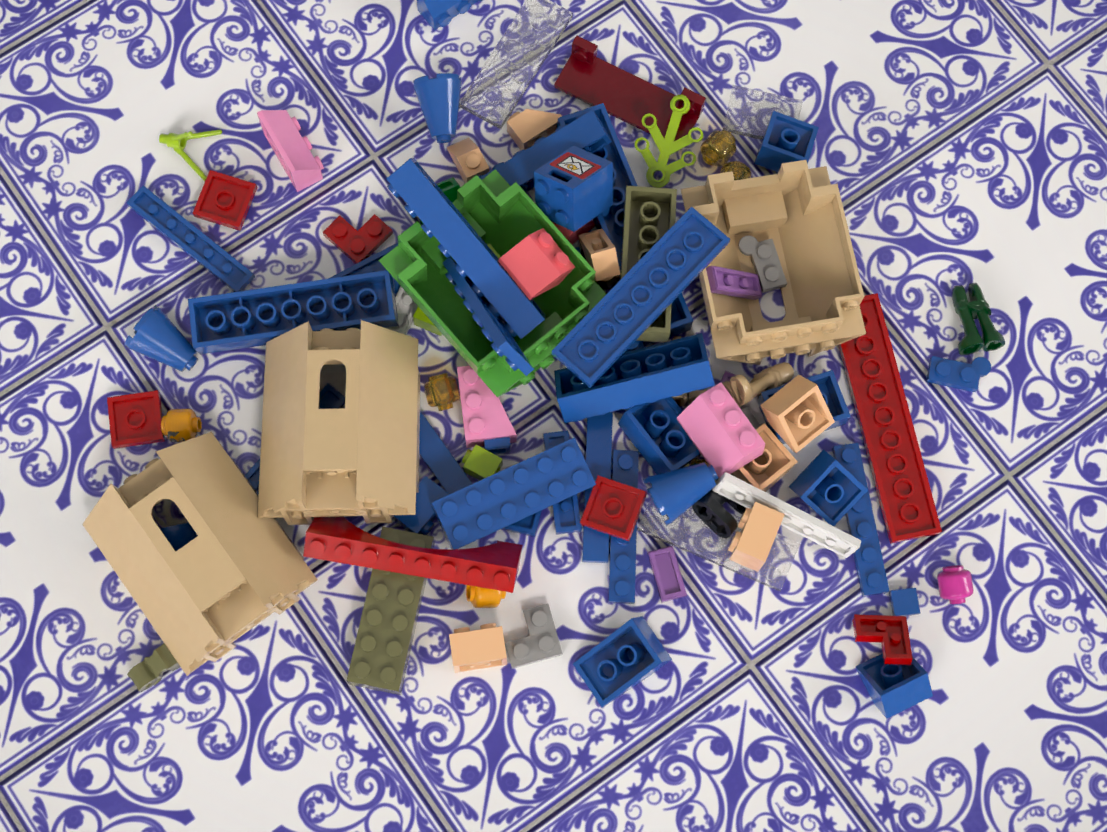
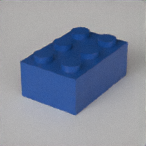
(831, 393)

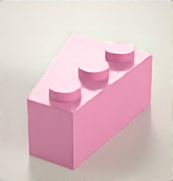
(481, 410)

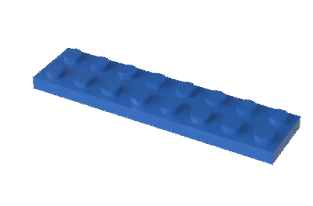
(640, 297)

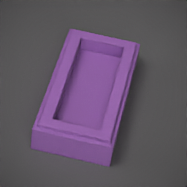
(667, 574)

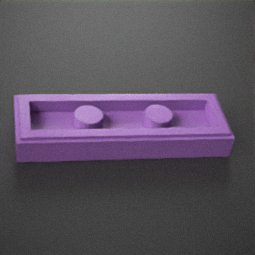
(733, 283)

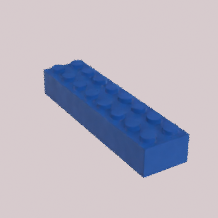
(465, 246)
(263, 314)

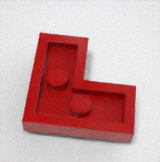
(361, 243)
(887, 630)

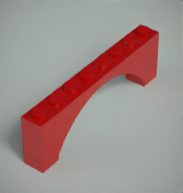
(484, 566)

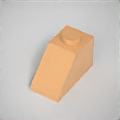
(530, 126)
(468, 159)
(600, 254)

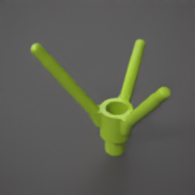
(179, 141)

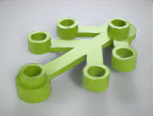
(667, 145)

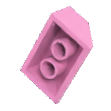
(291, 148)
(721, 431)

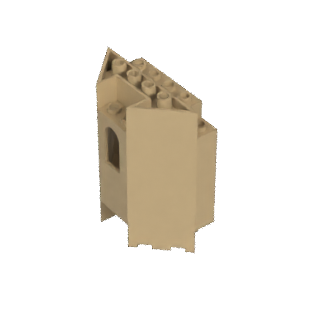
(815, 252)
(344, 458)
(218, 581)

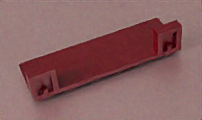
(622, 92)

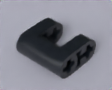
(715, 516)

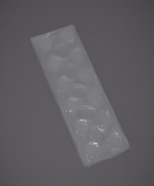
(515, 61)
(695, 537)

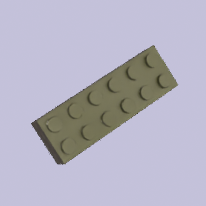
(647, 217)
(388, 622)

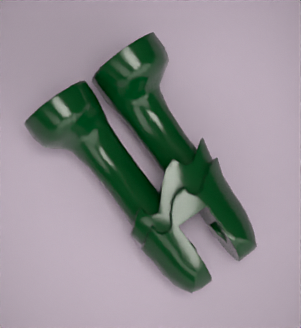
(968, 311)

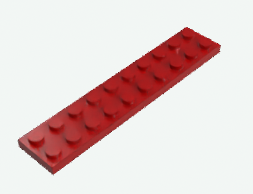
(888, 429)

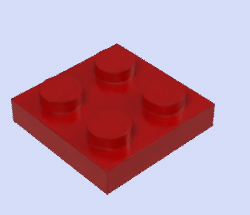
(225, 200)
(135, 419)
(613, 508)

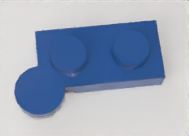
(956, 373)

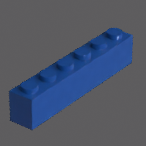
(584, 132)

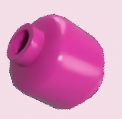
(955, 584)

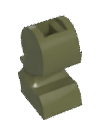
(152, 668)

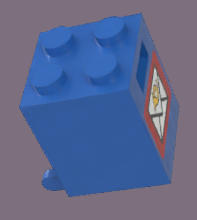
(574, 188)

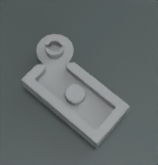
(765, 262)

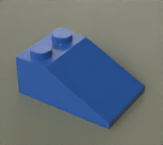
(622, 660)

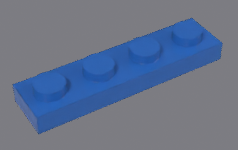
(565, 512)

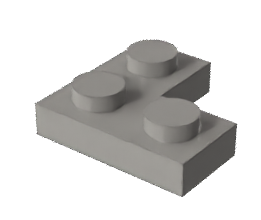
(541, 643)

